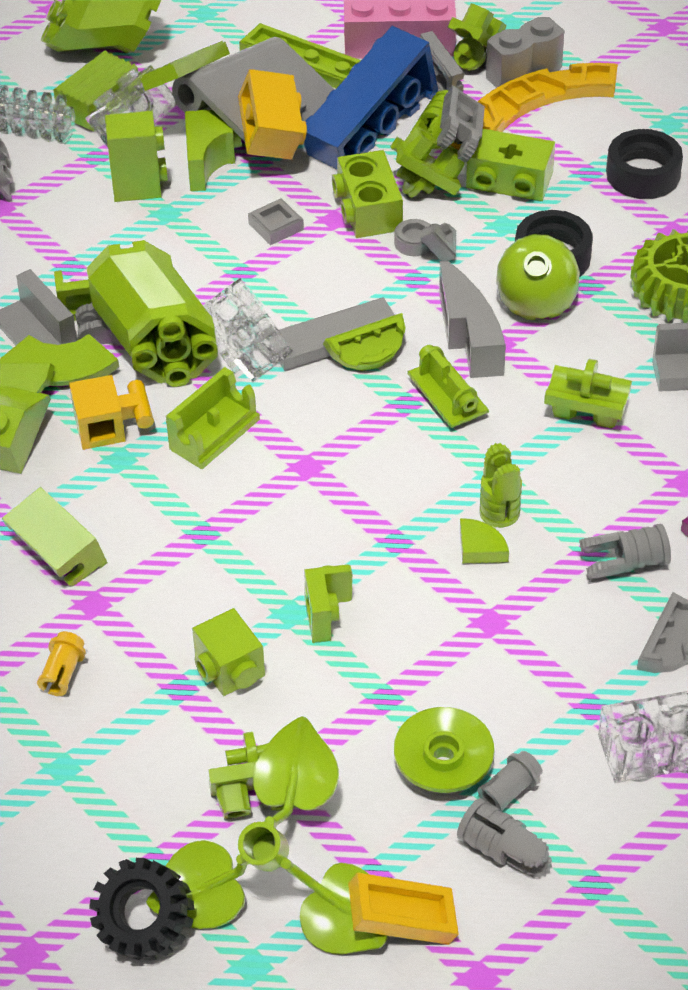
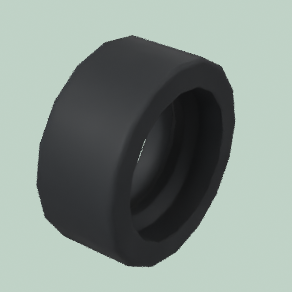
(644, 145)
(564, 227)

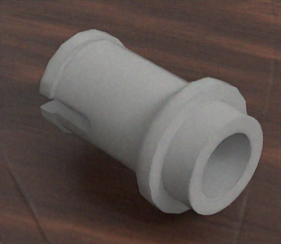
(519, 773)

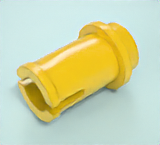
(64, 654)

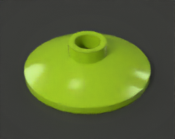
(447, 734)

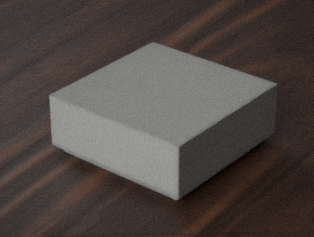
(275, 221)

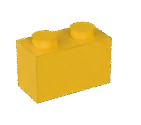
(271, 114)

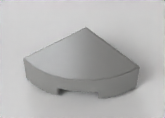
(440, 240)

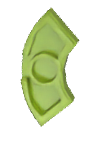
(71, 360)

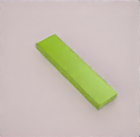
(326, 62)
(184, 65)

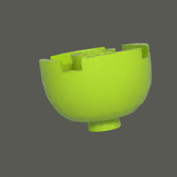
(537, 277)

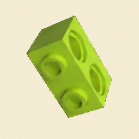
(368, 193)

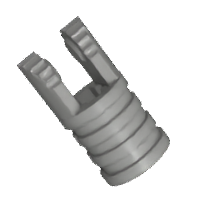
(632, 549)
(504, 839)

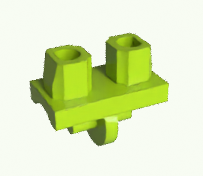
(475, 31)
(423, 171)
(587, 392)
(234, 781)

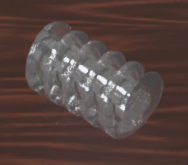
(35, 117)

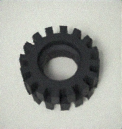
(111, 906)

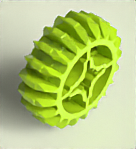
(662, 275)

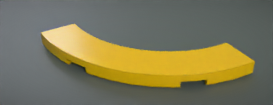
(542, 88)

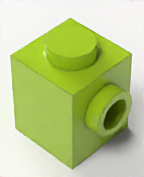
(228, 652)

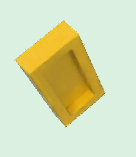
(402, 908)

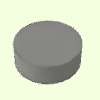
(408, 239)

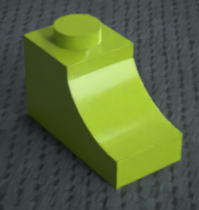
(208, 146)

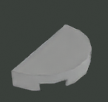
(668, 642)

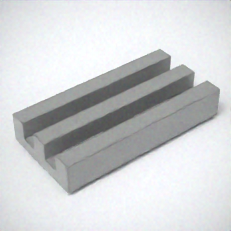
(446, 69)

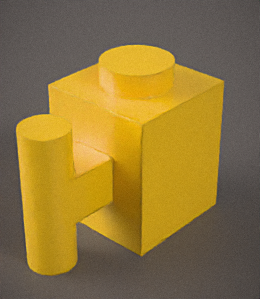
(101, 411)

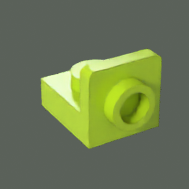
(322, 592)

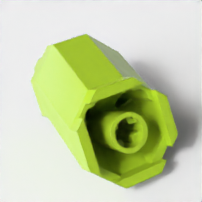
(98, 24)
(152, 312)

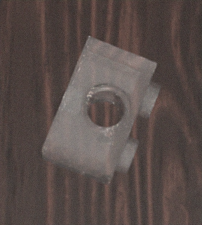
(130, 98)

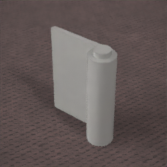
(221, 81)

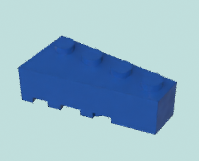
(372, 97)

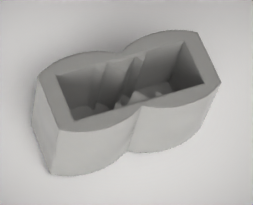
(524, 50)

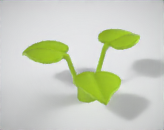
(291, 772)

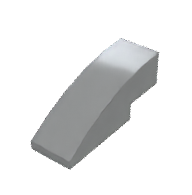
(471, 323)

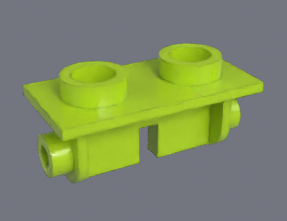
(446, 388)

